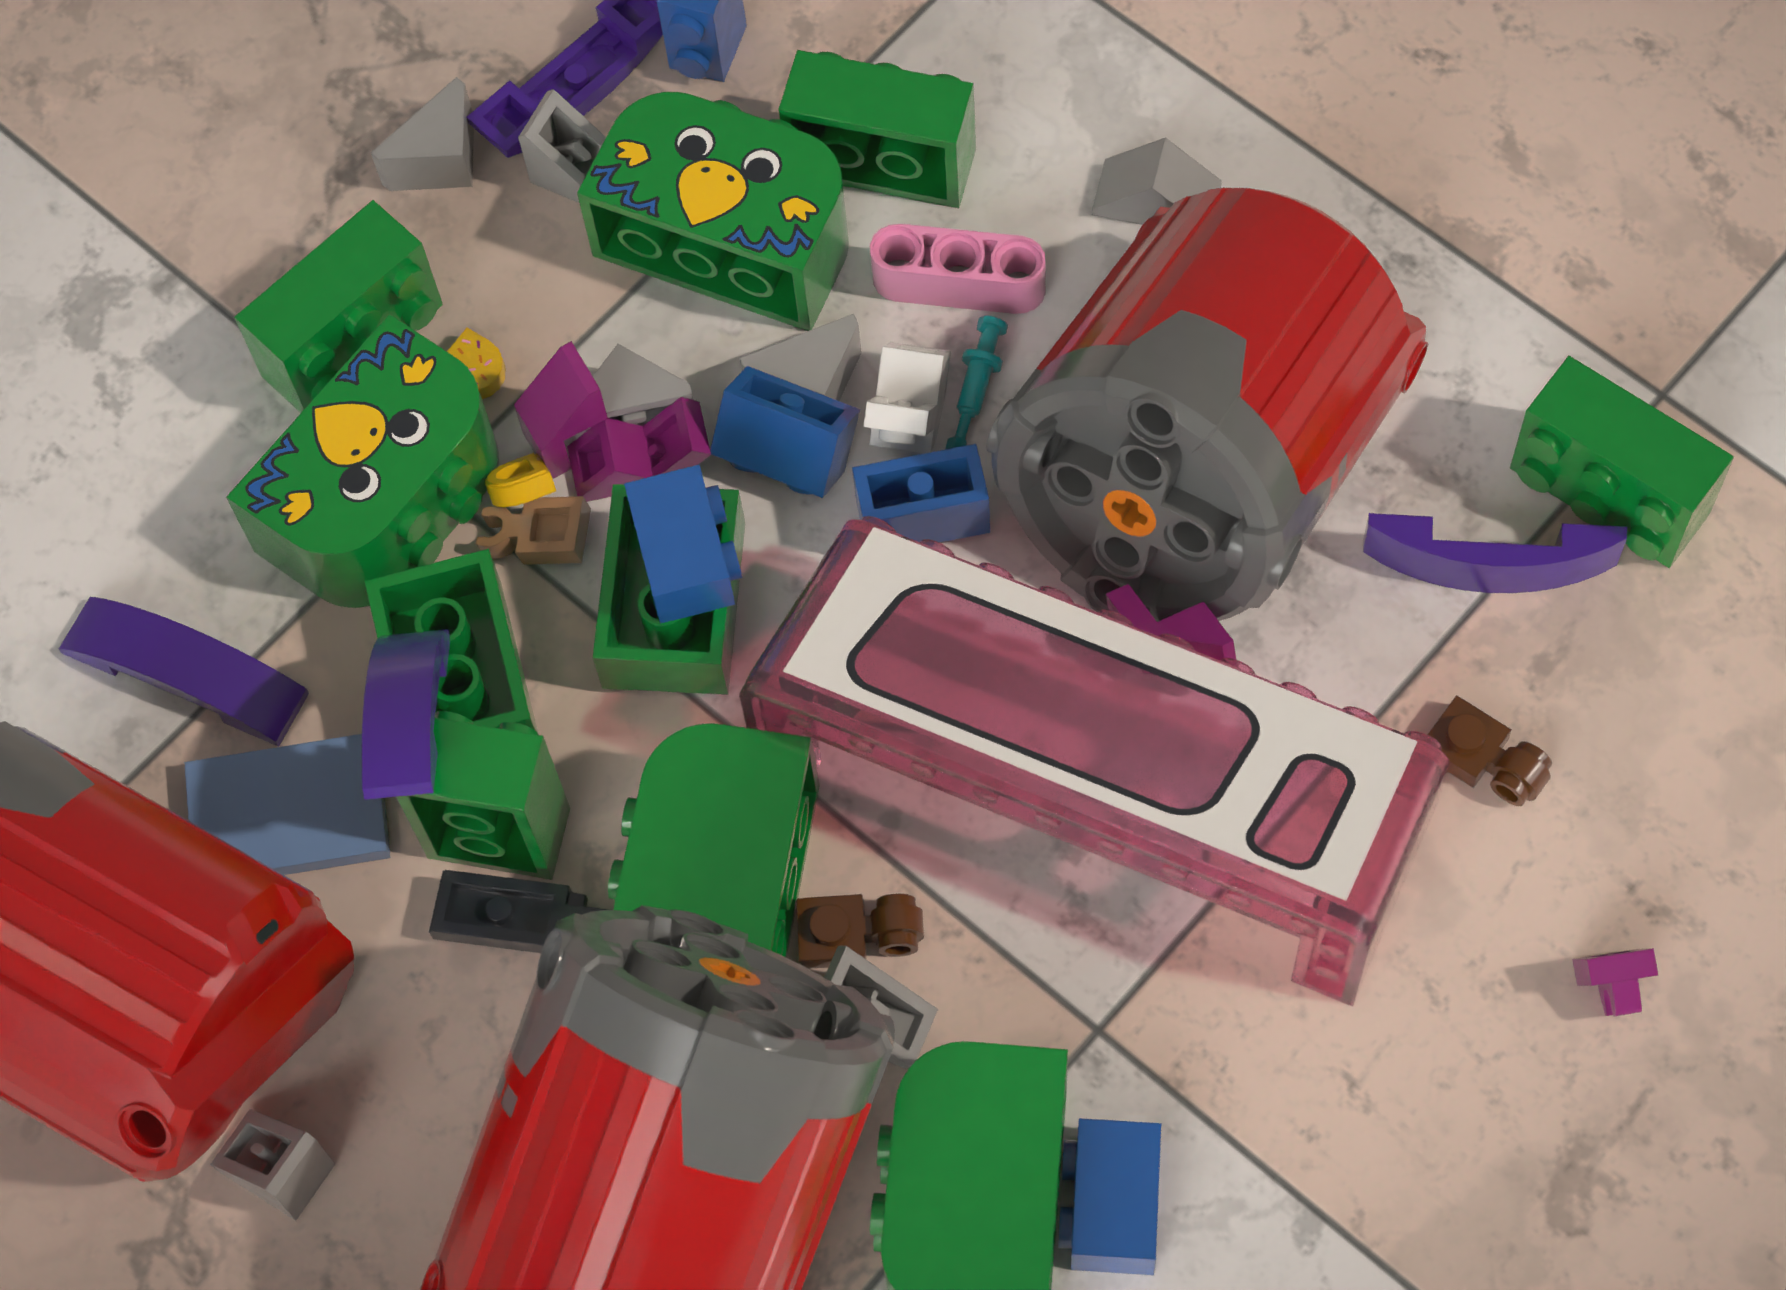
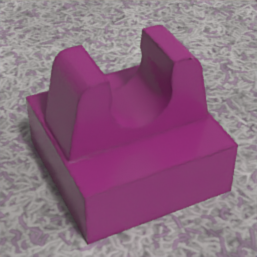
(1617, 978)

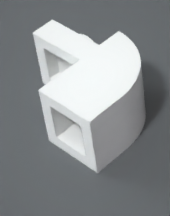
(908, 397)

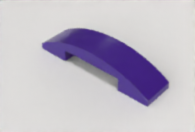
(580, 73)
(1409, 548)
(187, 665)
(400, 713)

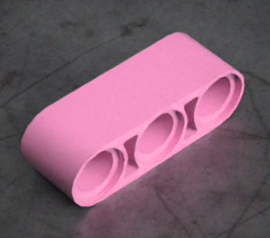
(980, 287)

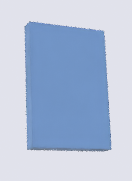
(291, 805)

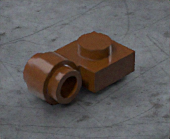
(1476, 745)
(841, 921)

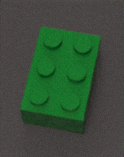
(886, 124)
(335, 300)
(1619, 461)
(469, 601)
(631, 643)
(491, 800)

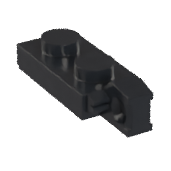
(501, 910)

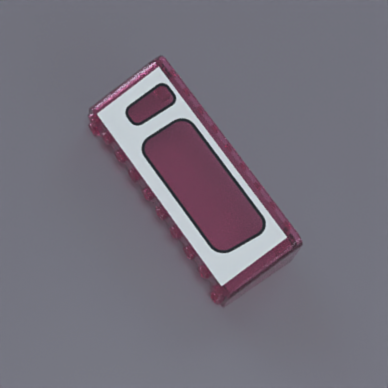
(1107, 740)

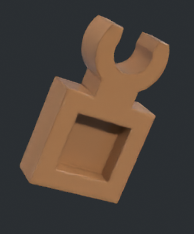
(545, 533)

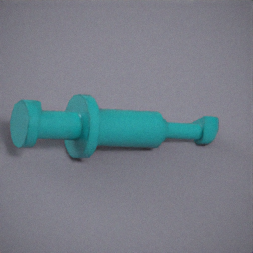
(980, 364)

